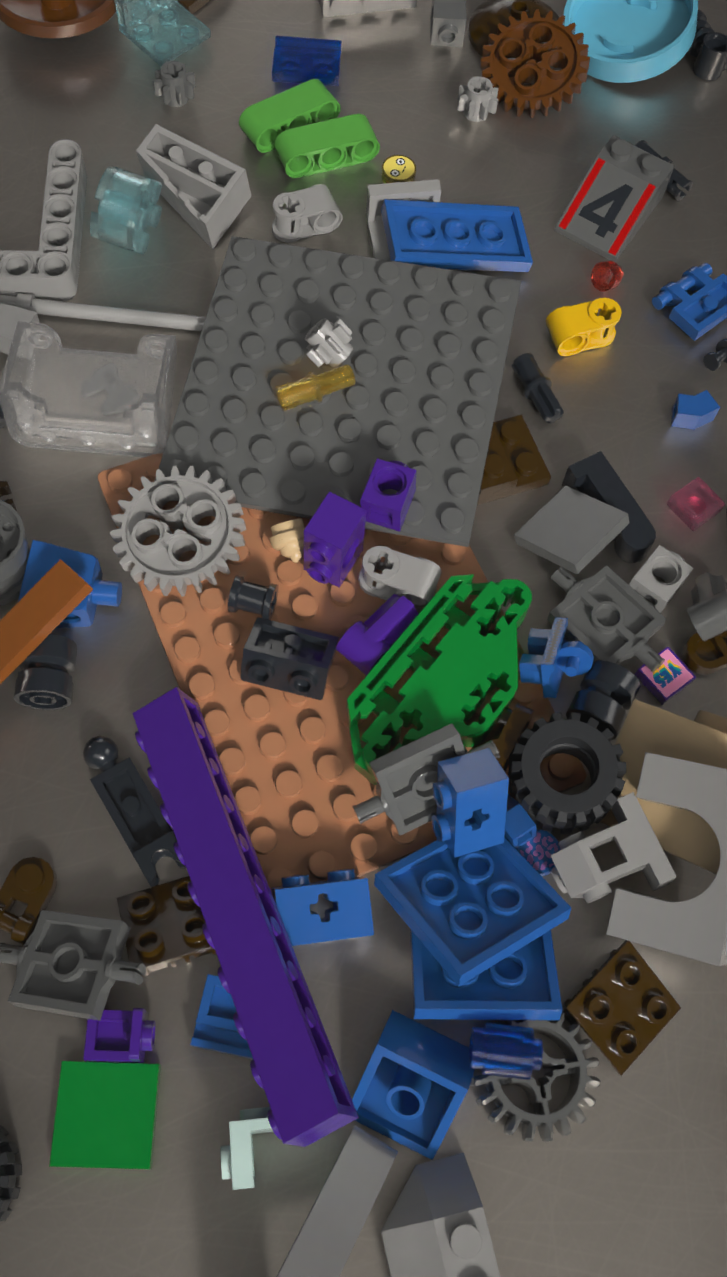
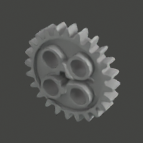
(196, 500)

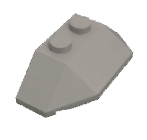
(439, 1225)

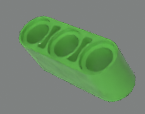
(286, 110)
(327, 145)

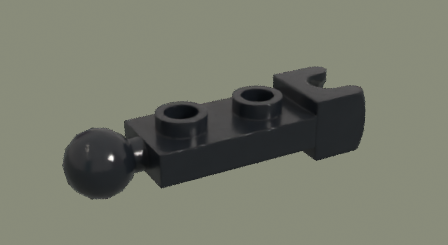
(131, 807)

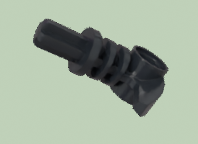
(709, 49)

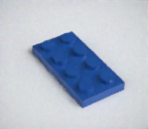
(456, 235)

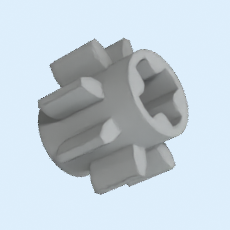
(477, 99)
(329, 342)

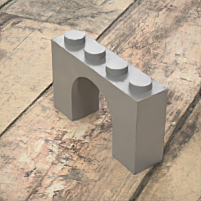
(691, 926)

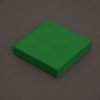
(105, 1115)

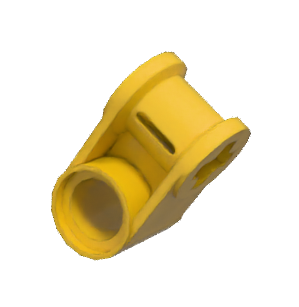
(579, 327)

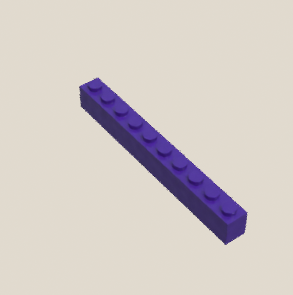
(243, 925)

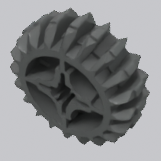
(574, 1064)

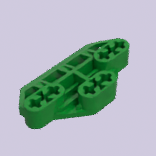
(444, 687)

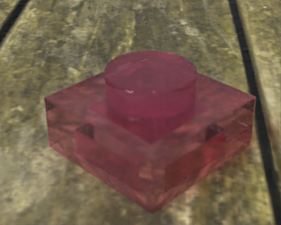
(695, 503)

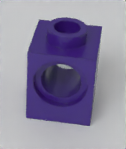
(384, 508)

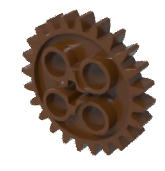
(535, 63)

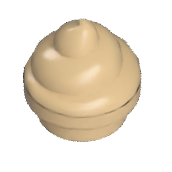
(293, 539)

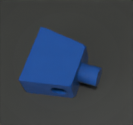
(45, 556)

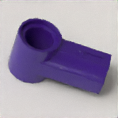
(369, 641)

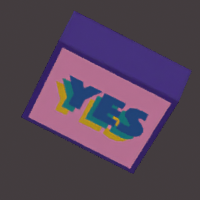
(668, 678)

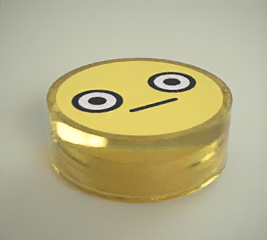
(398, 169)

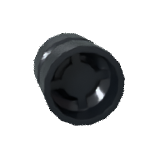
(46, 676)
(605, 696)

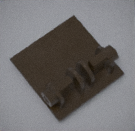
(163, 925)
(622, 1007)

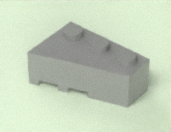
(195, 182)

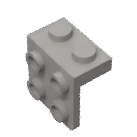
(376, 193)

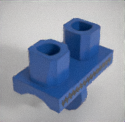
(552, 656)

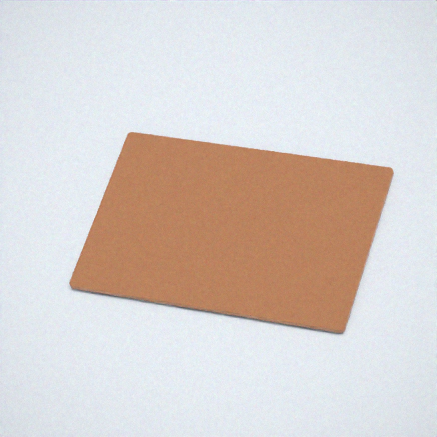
(288, 751)

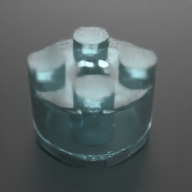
(125, 209)

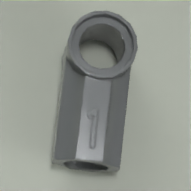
(709, 605)

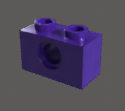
(334, 539)

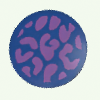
(538, 852)

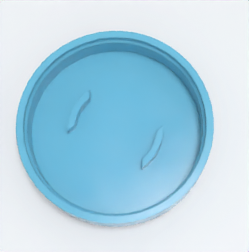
(633, 37)

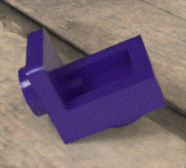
(120, 1037)

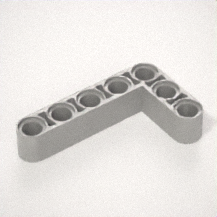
(54, 268)
(340, 1208)

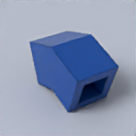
(693, 411)
(518, 825)

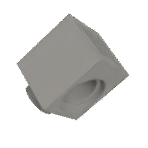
(669, 567)

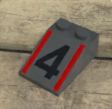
(615, 198)

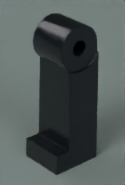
(600, 481)

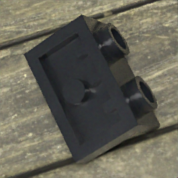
(288, 658)

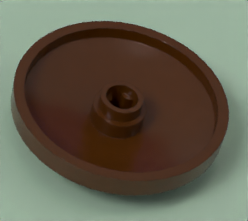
(55, 17)

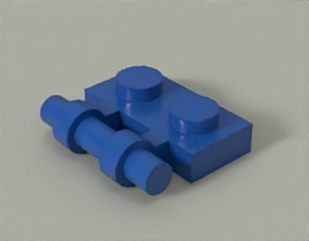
(702, 309)

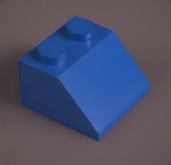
(413, 1085)

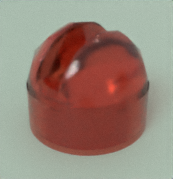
(602, 272)

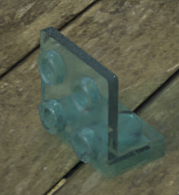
(160, 27)

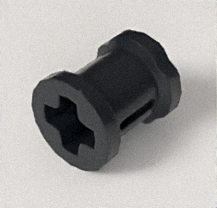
(252, 597)

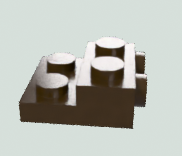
(512, 462)

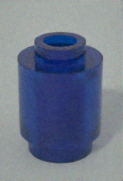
(505, 1051)

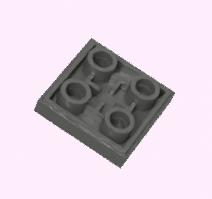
(571, 529)

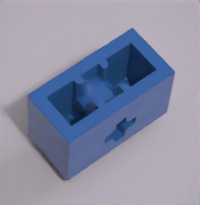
(470, 802)
(347, 919)

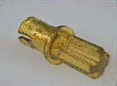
(314, 387)

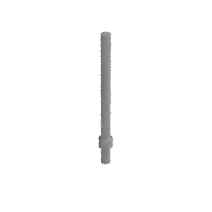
(105, 313)

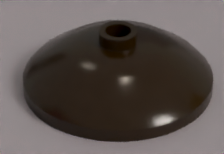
(492, 12)

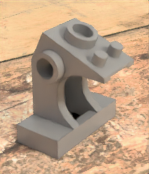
(579, 872)

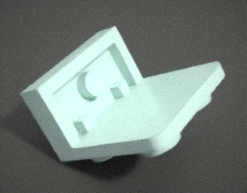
(238, 1157)

